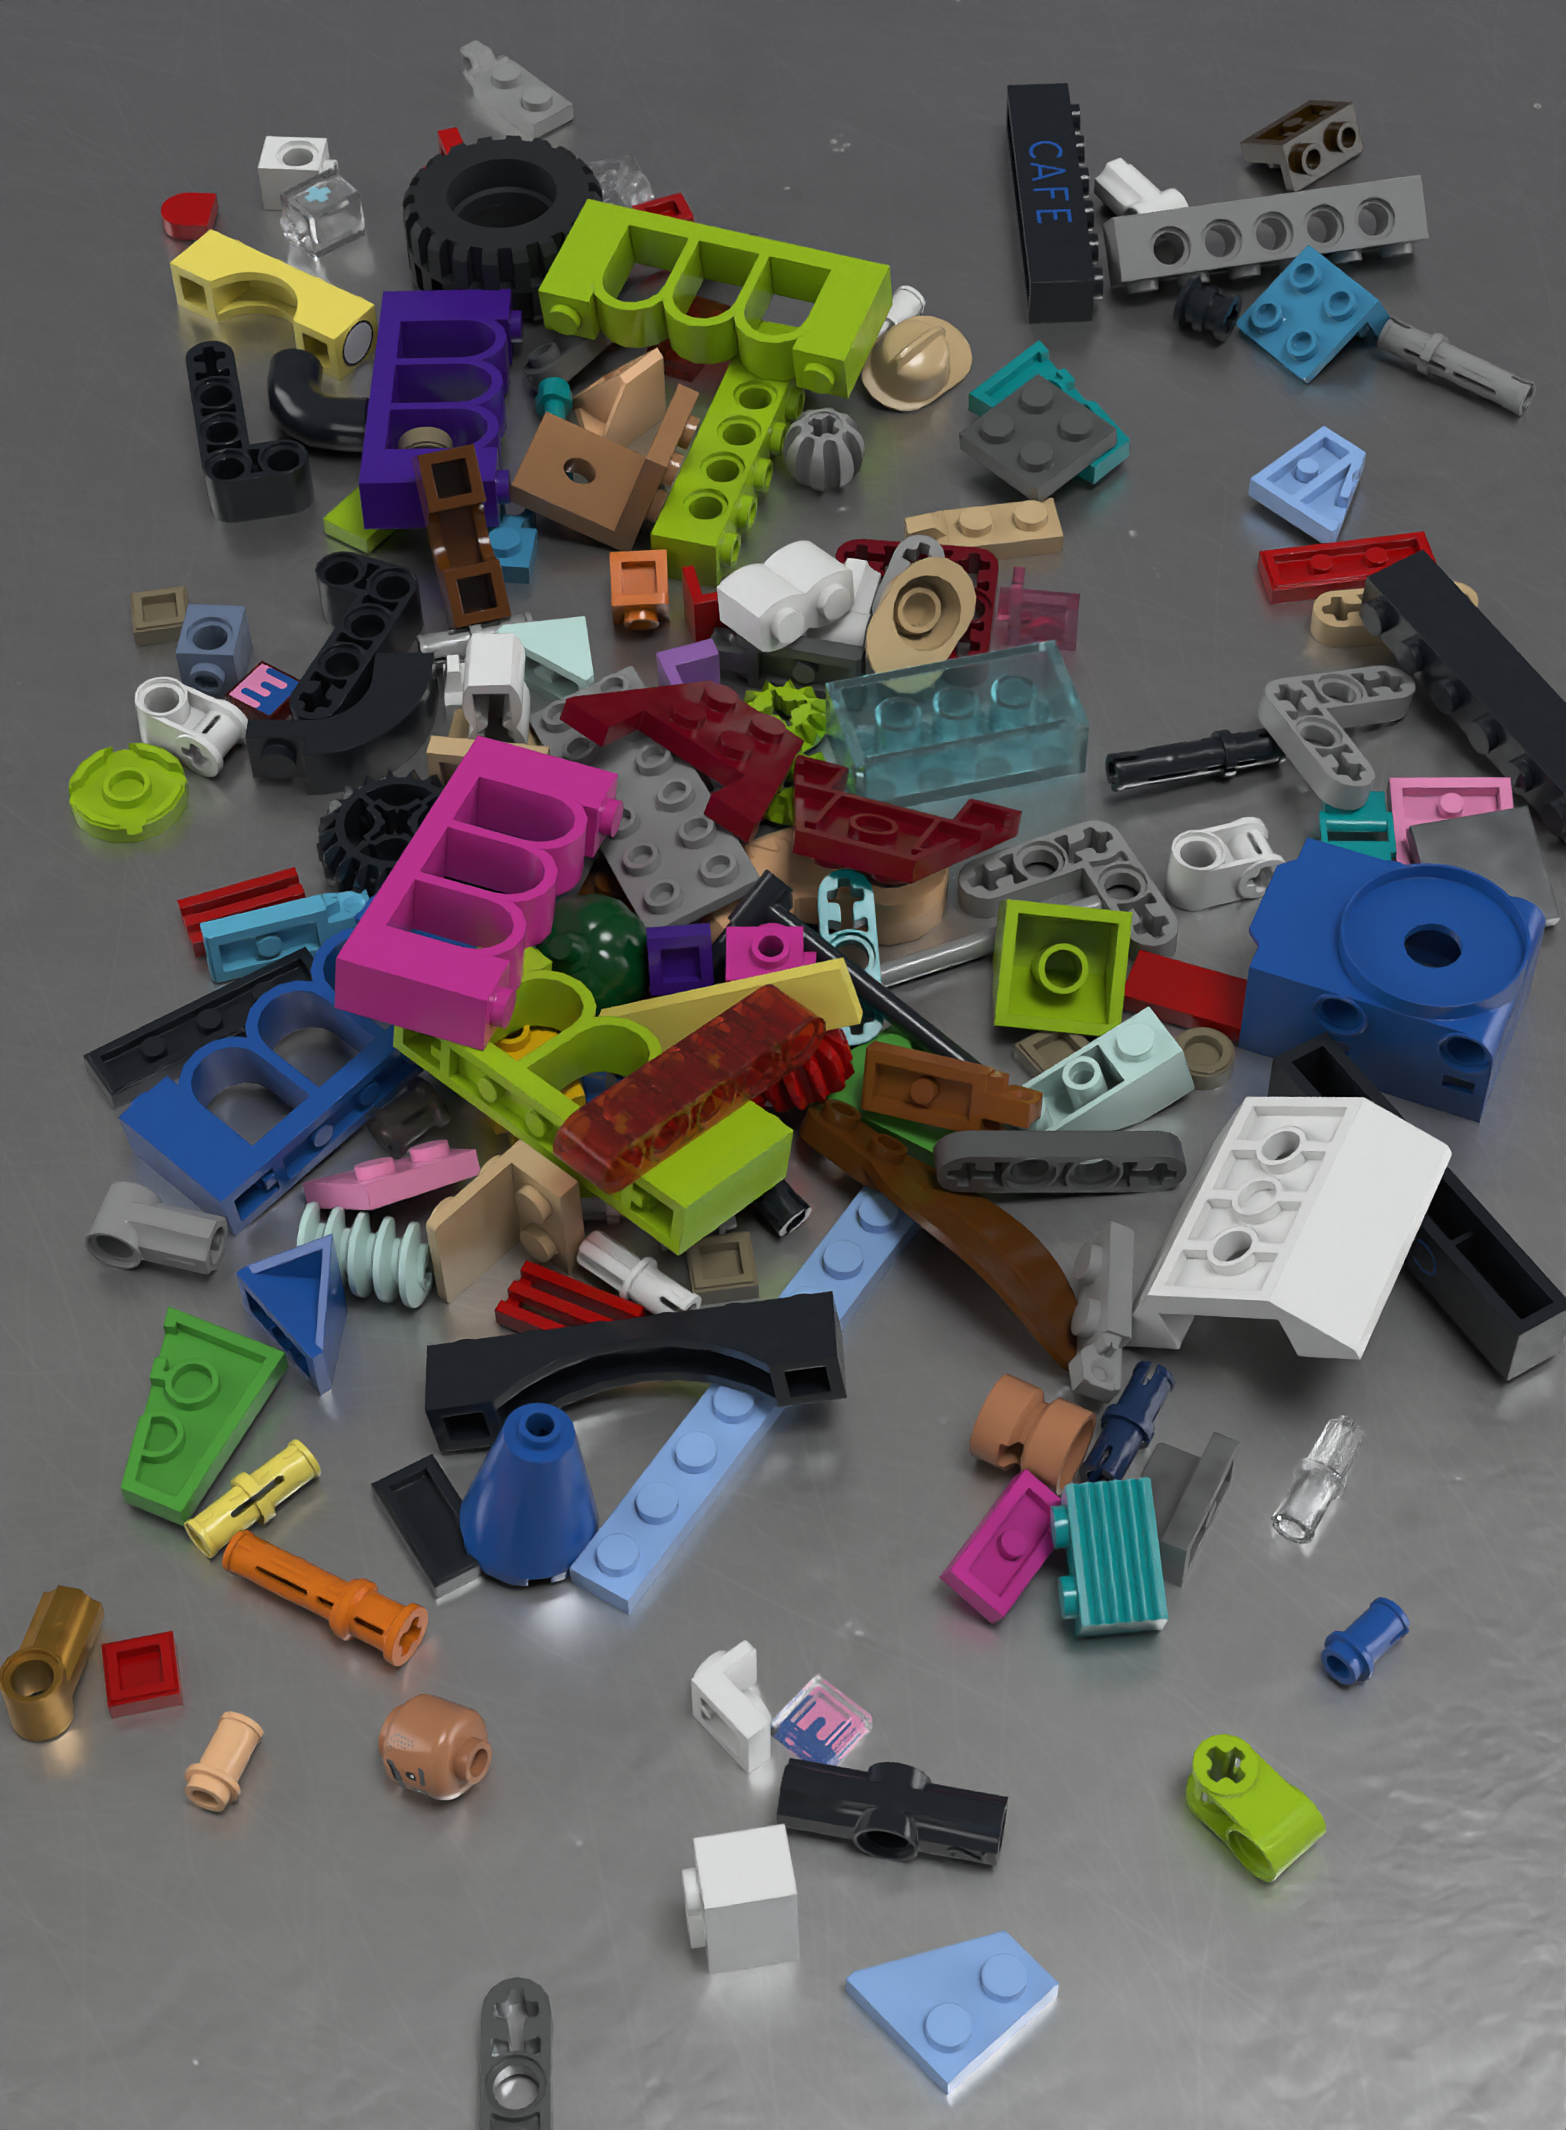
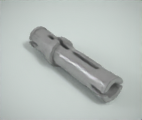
(1437, 356)

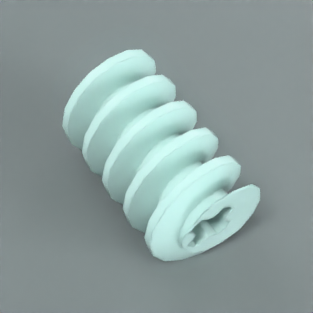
(374, 1259)

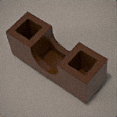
(458, 536)

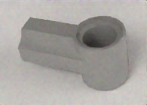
(139, 1227)

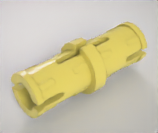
(288, 1469)

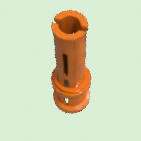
(351, 1607)

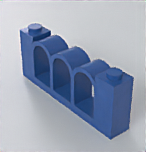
(213, 1162)

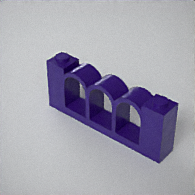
(440, 367)

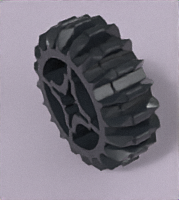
(382, 815)

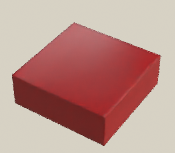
(142, 1674)

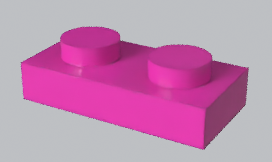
(1004, 1548)

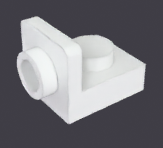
(730, 1708)

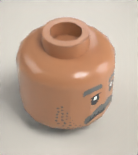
(435, 1746)

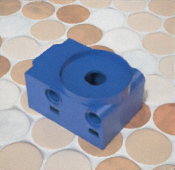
(1340, 960)

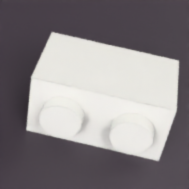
(743, 1899)

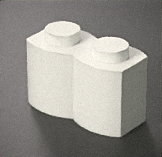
(785, 595)
(494, 688)

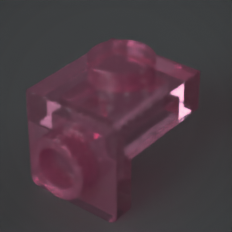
(1038, 614)

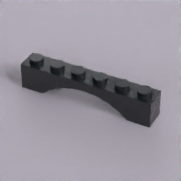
(768, 1348)

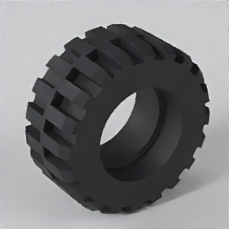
(494, 216)

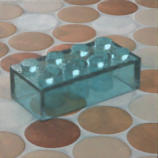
(958, 726)

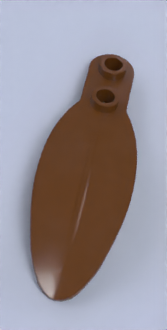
(965, 1222)

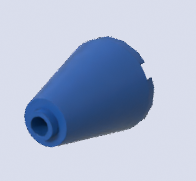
(530, 1499)

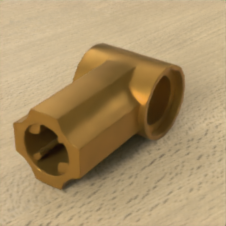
(50, 1662)

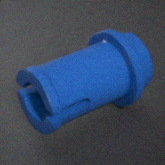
(1352, 1652)

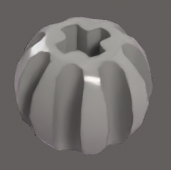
(823, 449)

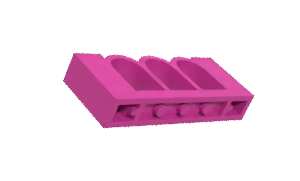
(464, 990)

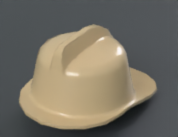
(916, 363)
(920, 615)

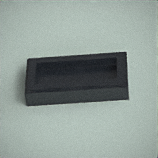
(426, 1520)

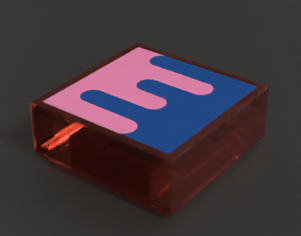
(263, 693)

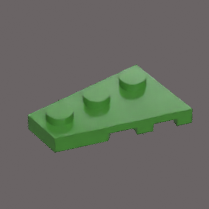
(197, 1411)

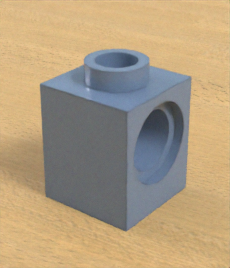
(214, 647)

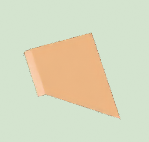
(624, 400)

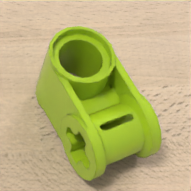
(1251, 1806)

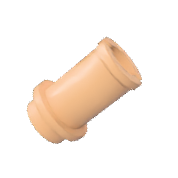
(216, 1776)

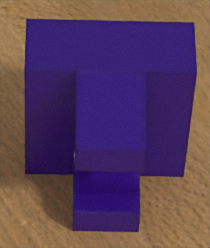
(679, 958)

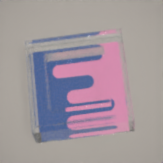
(821, 1723)

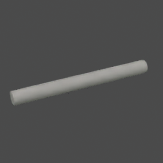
(952, 952)

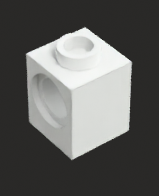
(290, 162)

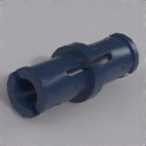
(1128, 1424)

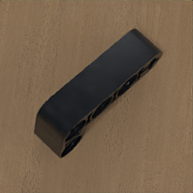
(241, 477)
(373, 612)

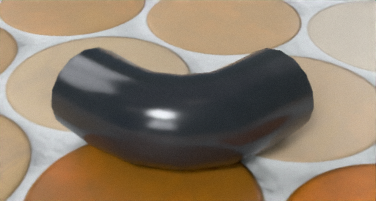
(309, 414)

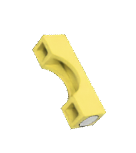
(231, 279)

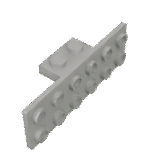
(665, 850)

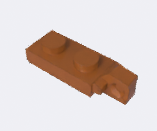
(944, 1091)

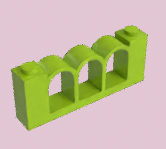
(822, 353)
(671, 1202)

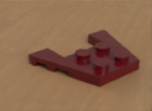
(707, 729)
(882, 837)

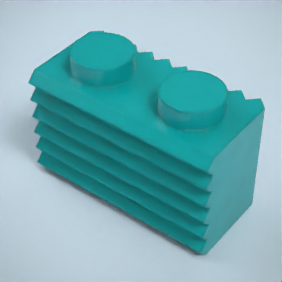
(1111, 1557)

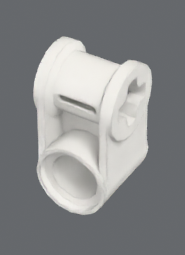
(188, 723)
(1218, 865)

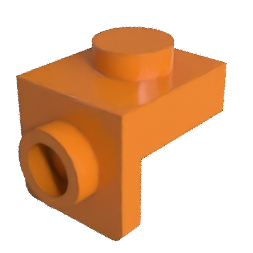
(639, 588)

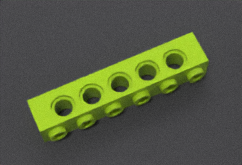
(726, 470)

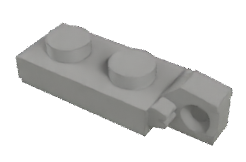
(514, 91)
(1103, 1312)

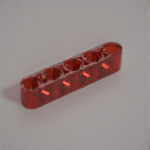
(688, 1089)

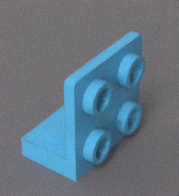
(1311, 315)

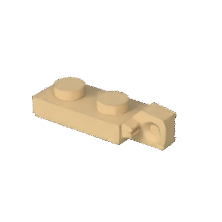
(1002, 529)

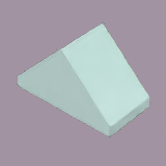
(555, 655)

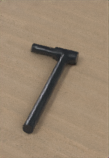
(771, 902)

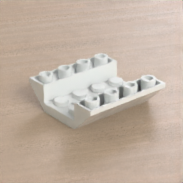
(1317, 1222)

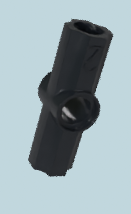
(892, 1811)

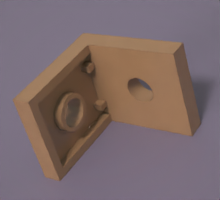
(620, 480)

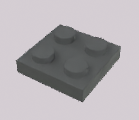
(1038, 438)

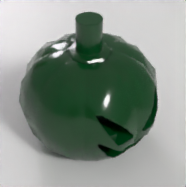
(601, 947)

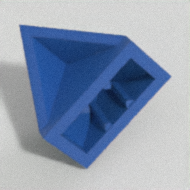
(300, 1306)

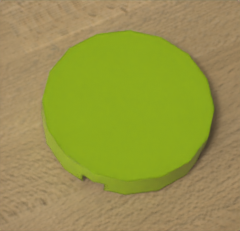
(128, 793)

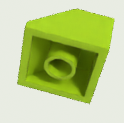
(1059, 967)

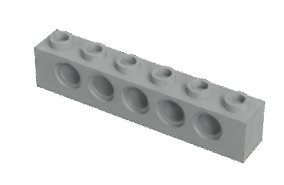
(1393, 202)

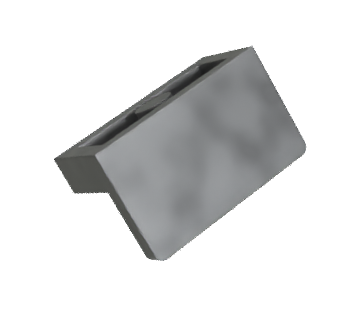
(1188, 1498)

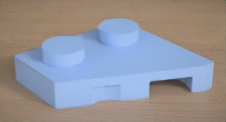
(1312, 484)
(955, 2002)

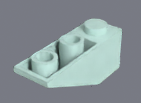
(1113, 1079)

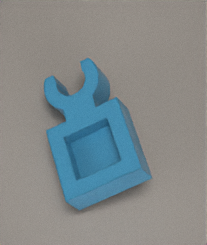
(515, 545)

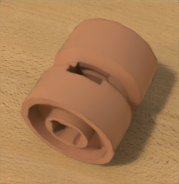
(1030, 1433)

